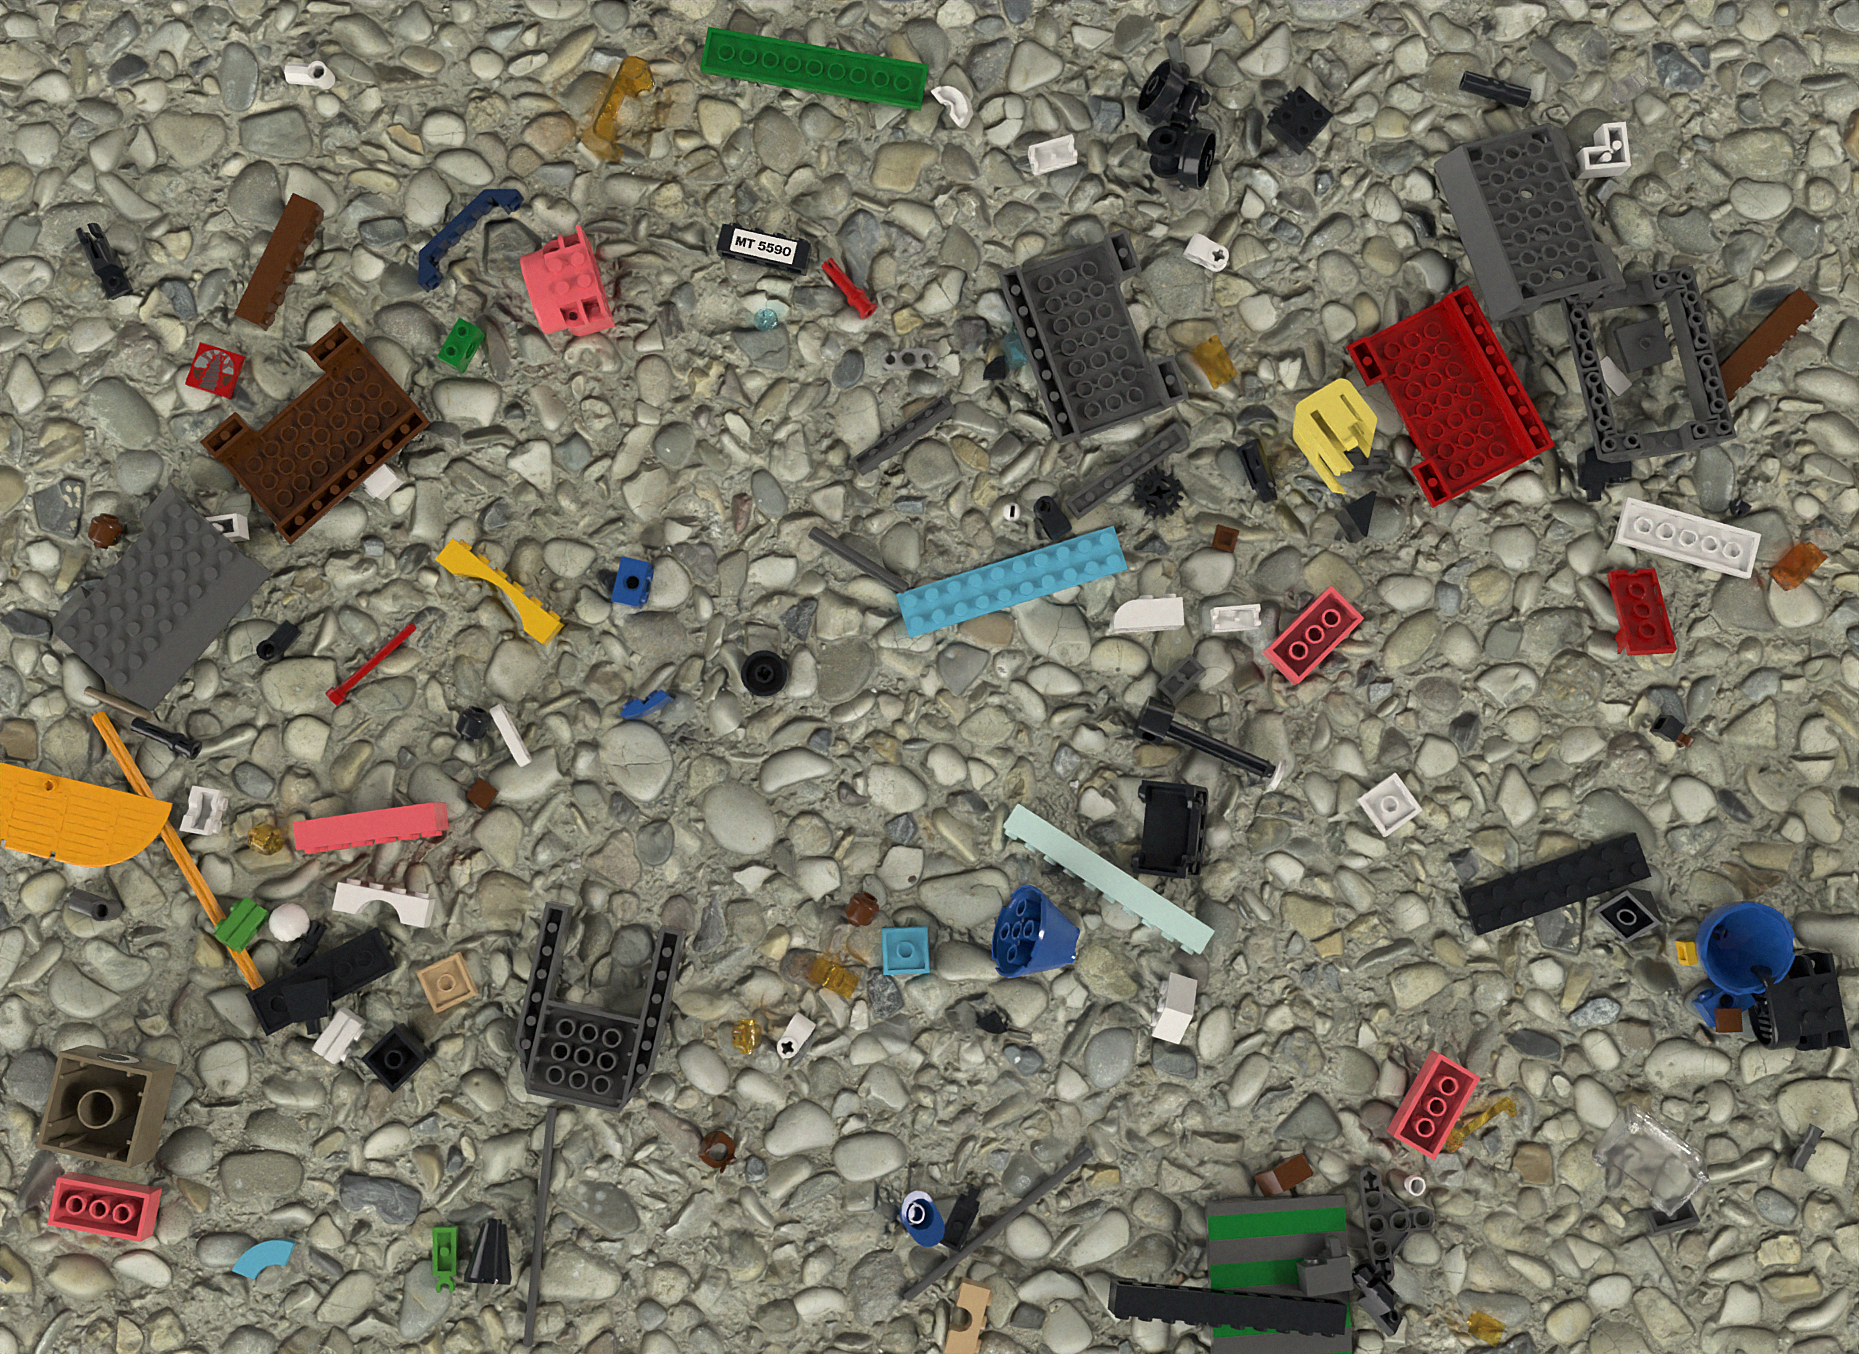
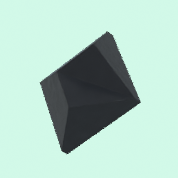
(1630, 913)

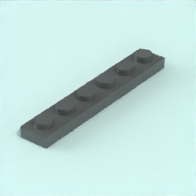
(1126, 471)

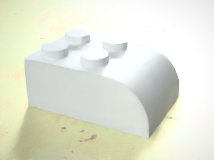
(1149, 614)

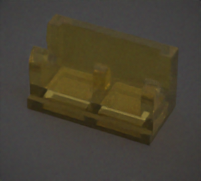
(1215, 362)

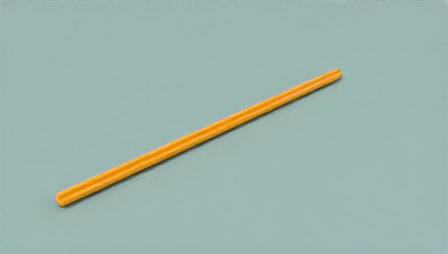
(174, 844)

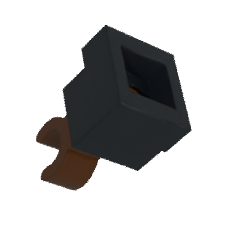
(1670, 730)

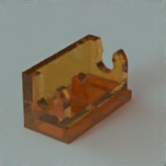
(1797, 565)

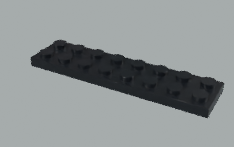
(1555, 883)

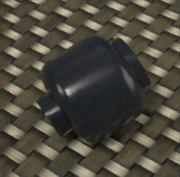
(472, 723)

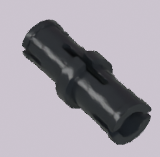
(309, 944)

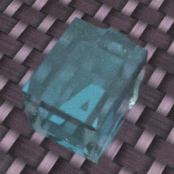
(1013, 351)

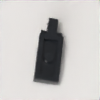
(1258, 470)
(961, 1219)

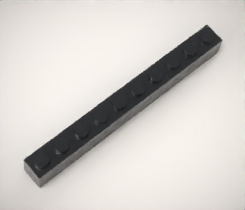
(1226, 1307)

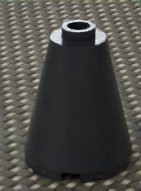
(490, 1256)

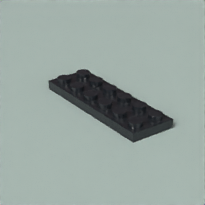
(349, 965)

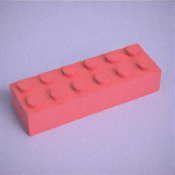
(370, 826)

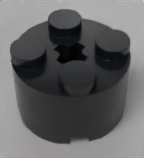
(754, 667)

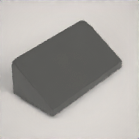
(1661, 1224)

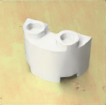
(960, 105)
(204, 811)

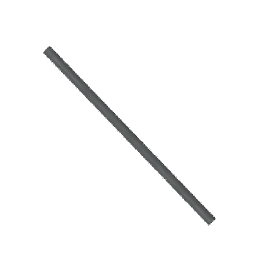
(998, 1224)
(539, 1226)

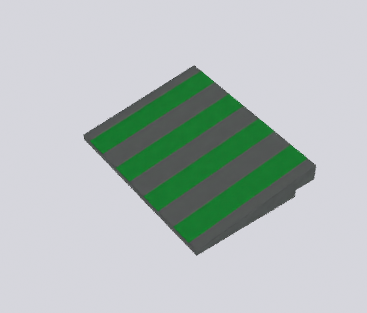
(1256, 1249)

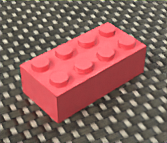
(1312, 635)
(1433, 1104)
(104, 1206)

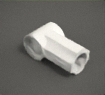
(309, 74)

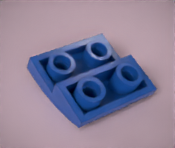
(639, 708)

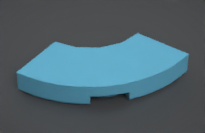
(264, 1254)

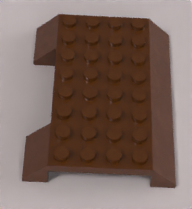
(323, 438)

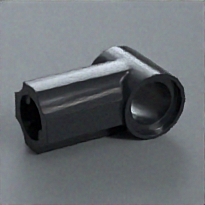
(281, 640)

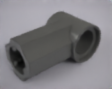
(94, 905)

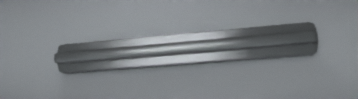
(858, 560)

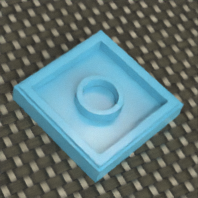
(905, 950)

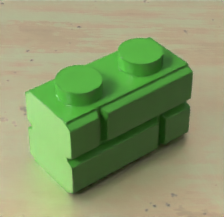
(241, 924)

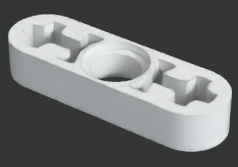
(510, 735)

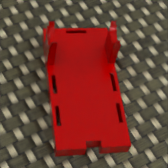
(1642, 624)

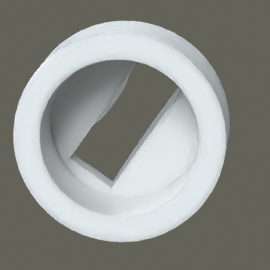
(1007, 509)
(1415, 1183)

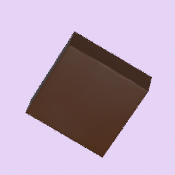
(1225, 538)
(482, 794)
(1728, 1020)

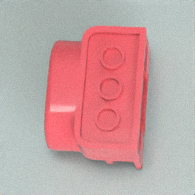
(567, 286)

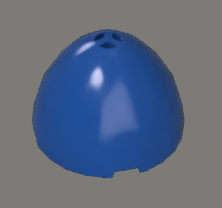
(1752, 937)

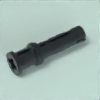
(175, 742)

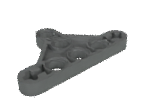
(1386, 1210)

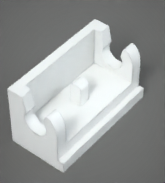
(1052, 155)
(1235, 618)

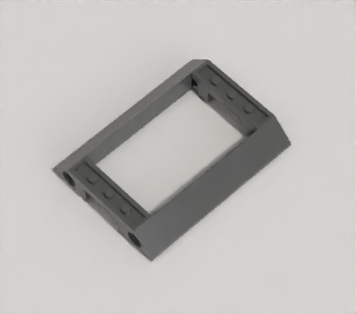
(1697, 358)

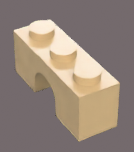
(974, 1297)

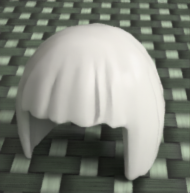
(289, 922)

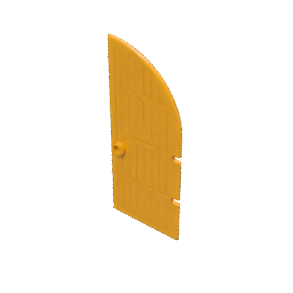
(75, 818)

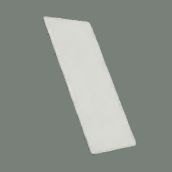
(1614, 377)

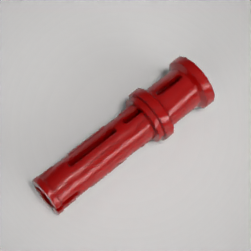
(855, 295)

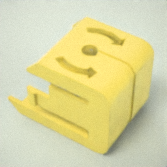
(1330, 424)

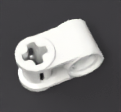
(1203, 251)
(796, 1032)

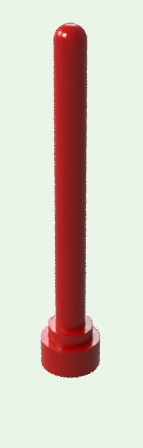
(338, 693)

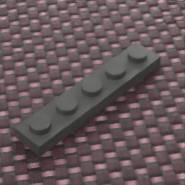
(902, 435)

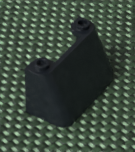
(1172, 830)

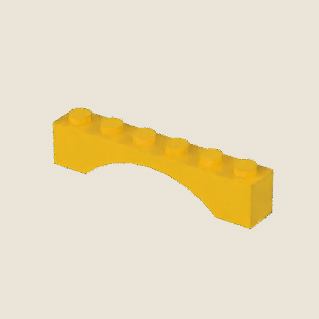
(463, 563)

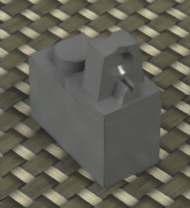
(1327, 1273)

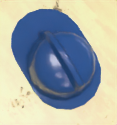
(922, 1219)

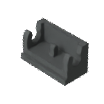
(1181, 679)

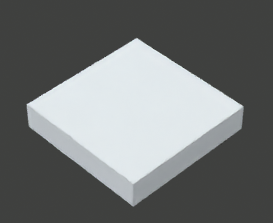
(1389, 804)

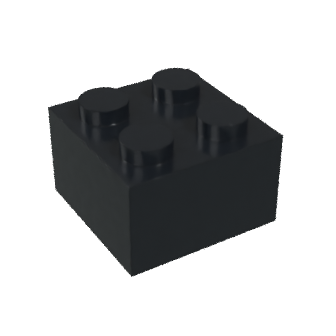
(397, 1057)

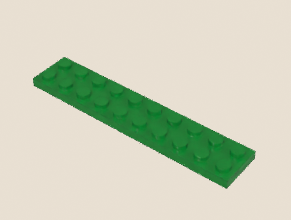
(814, 68)

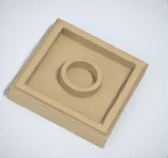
(447, 982)

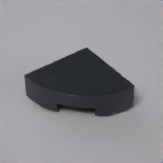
(995, 369)
(992, 1023)

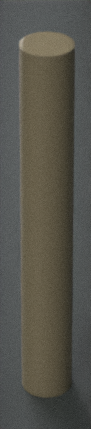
(118, 703)

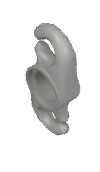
(917, 352)

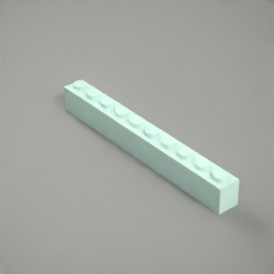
(1107, 878)

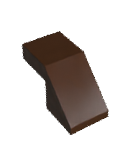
(1284, 1176)

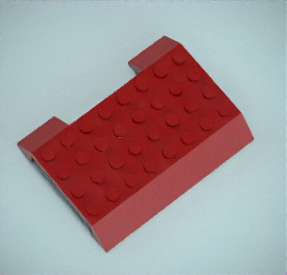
(1453, 395)

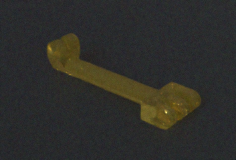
(1455, 1138)

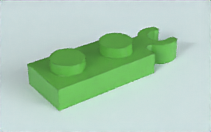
(445, 1255)

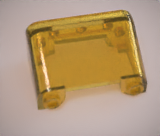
(628, 78)

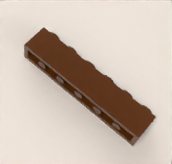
(279, 262)
(1766, 340)

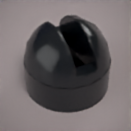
(1739, 507)

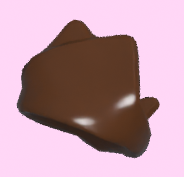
(712, 1139)

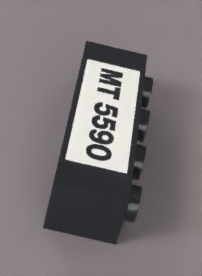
(764, 249)

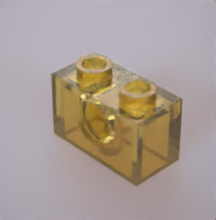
(834, 976)

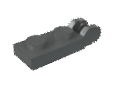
(1364, 464)

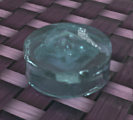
(766, 319)

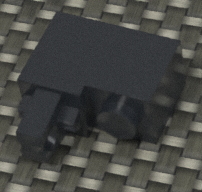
(1595, 473)

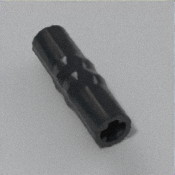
(1495, 89)

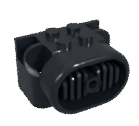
(1800, 1006)

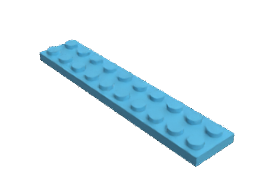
(1011, 582)

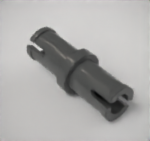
(1806, 1147)

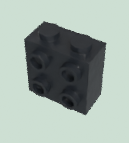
(1298, 119)

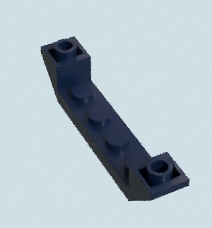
(508, 199)

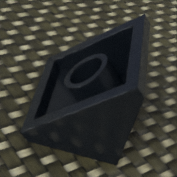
(1357, 516)

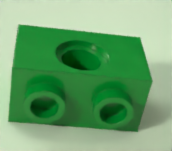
(461, 345)

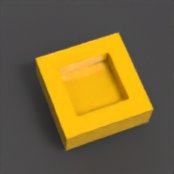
(1686, 952)

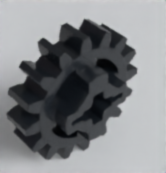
(1160, 504)

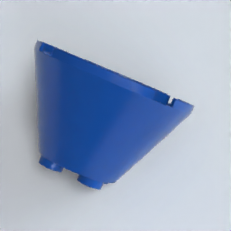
(1032, 935)

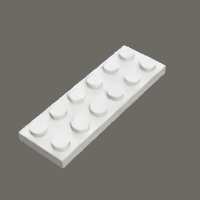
(1687, 538)

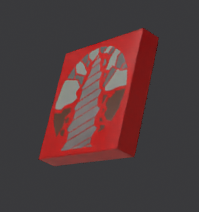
(215, 370)

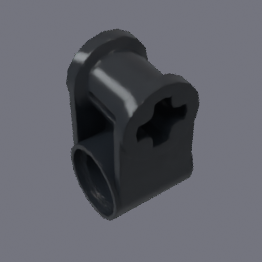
(1054, 521)

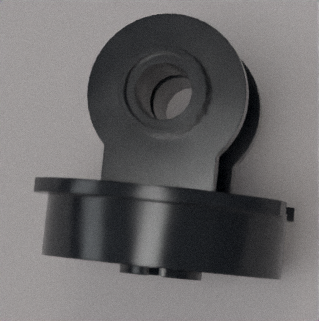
(1171, 97)
(1183, 154)

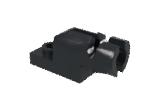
(105, 261)
(1377, 1297)

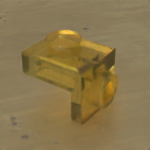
(1485, 1327)

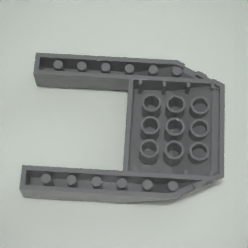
(587, 1050)

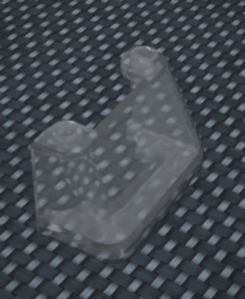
(1652, 1158)

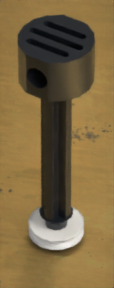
(1156, 722)

